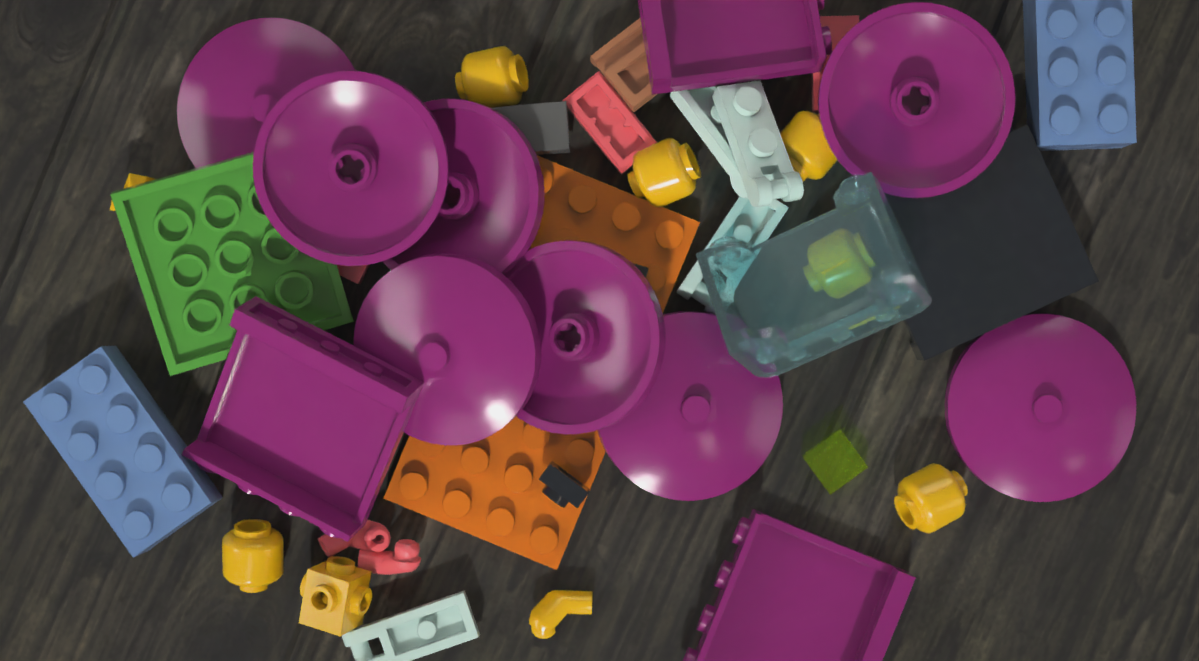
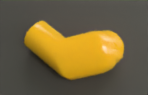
(555, 607)

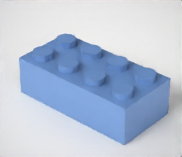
(1079, 73)
(122, 449)

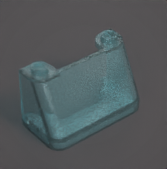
(814, 283)

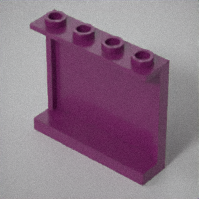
(730, 41)
(304, 419)
(799, 599)

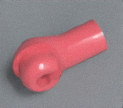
(370, 537)
(401, 560)

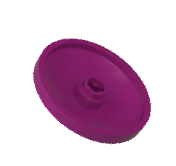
(241, 79)
(917, 99)
(351, 167)
(491, 192)
(461, 335)
(596, 335)
(1040, 408)
(702, 421)

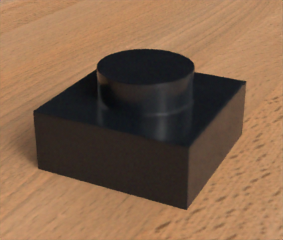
(562, 486)

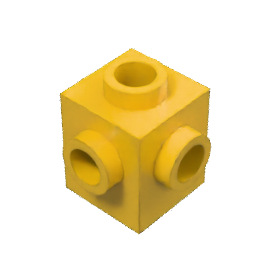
(335, 596)

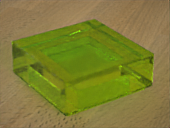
(834, 461)

